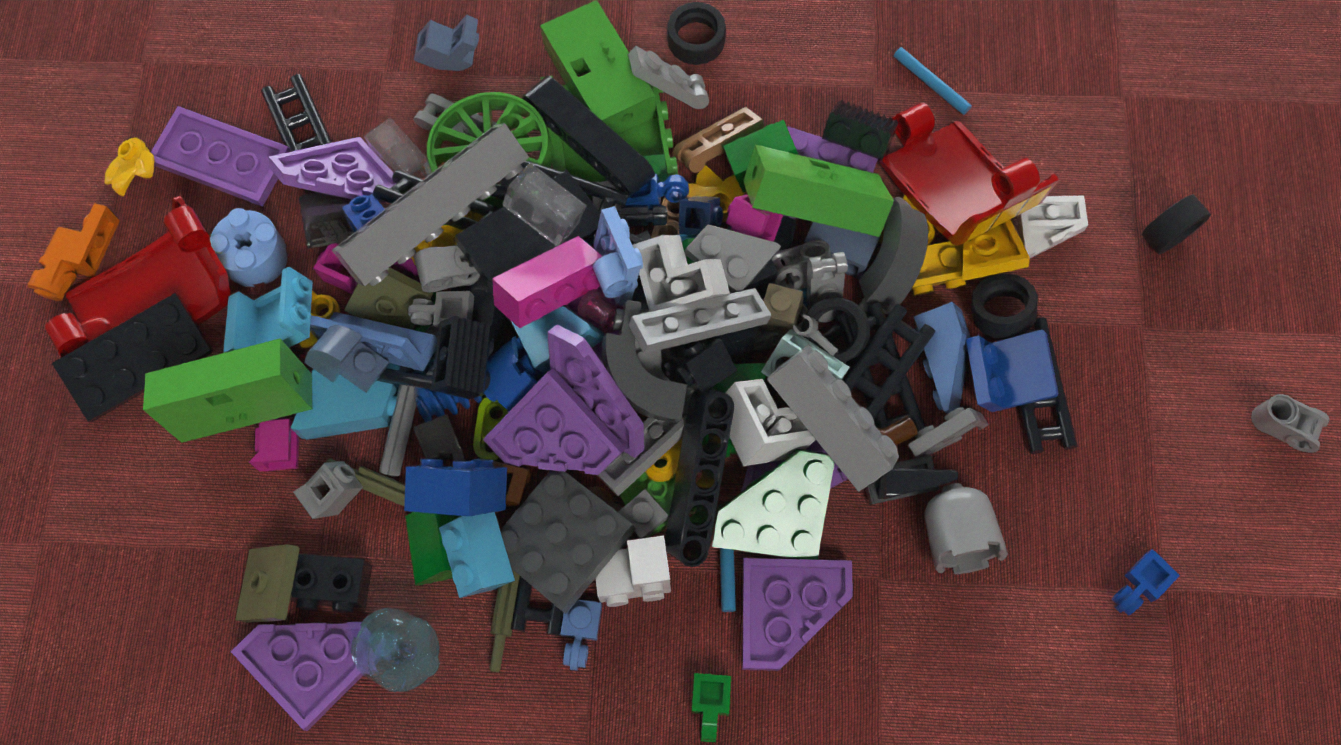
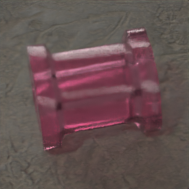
(598, 309)

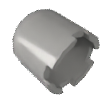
(963, 530)

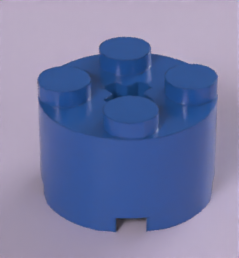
(511, 374)

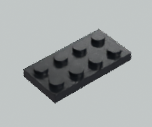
(115, 363)

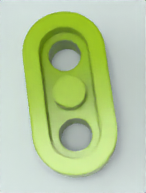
(484, 425)

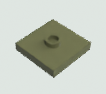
(387, 300)
(267, 584)

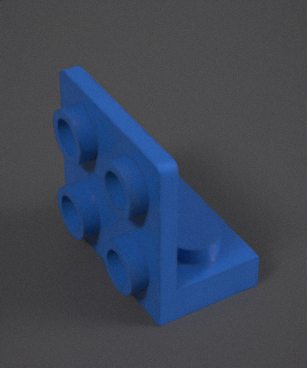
(1012, 370)

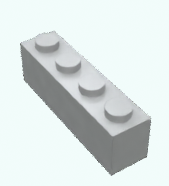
(834, 417)

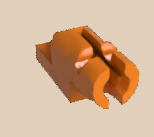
(74, 253)

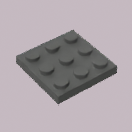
(563, 538)

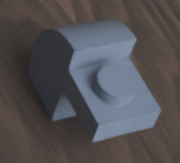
(447, 47)
(343, 354)

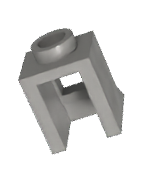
(343, 487)

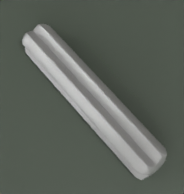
(398, 432)

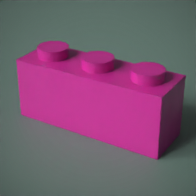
(546, 282)

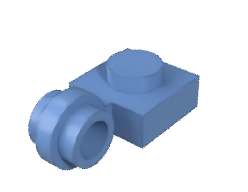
(580, 623)

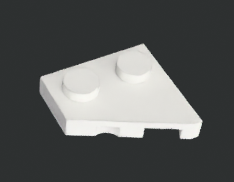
(1052, 223)

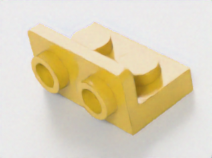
(941, 266)

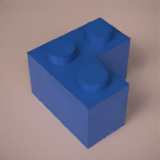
(458, 490)

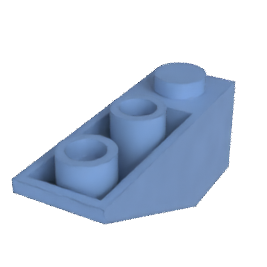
(946, 353)

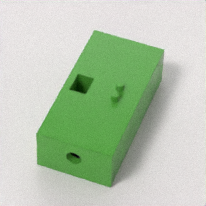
(598, 67)
(817, 191)
(228, 391)

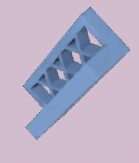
(391, 342)

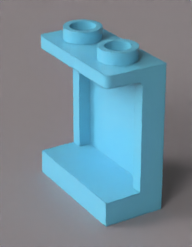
(276, 315)

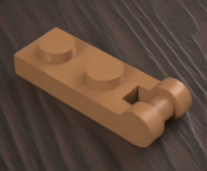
(710, 141)

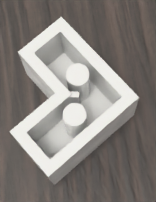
(671, 280)
(762, 430)
(635, 573)

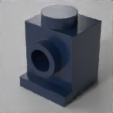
(705, 211)

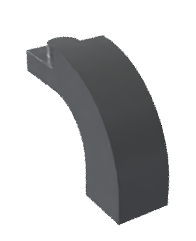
(899, 257)
(644, 392)

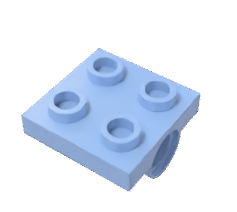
(620, 262)

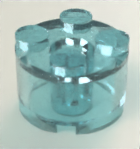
(396, 649)

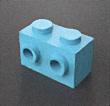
(476, 554)

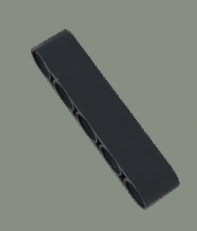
(589, 136)
(706, 491)

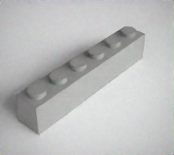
(431, 204)

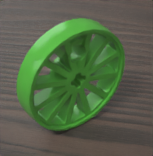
(485, 102)

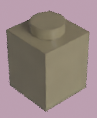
(785, 307)

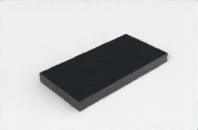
(507, 241)

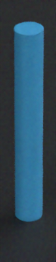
(932, 81)
(727, 577)

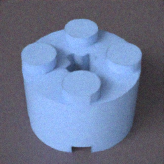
(249, 247)

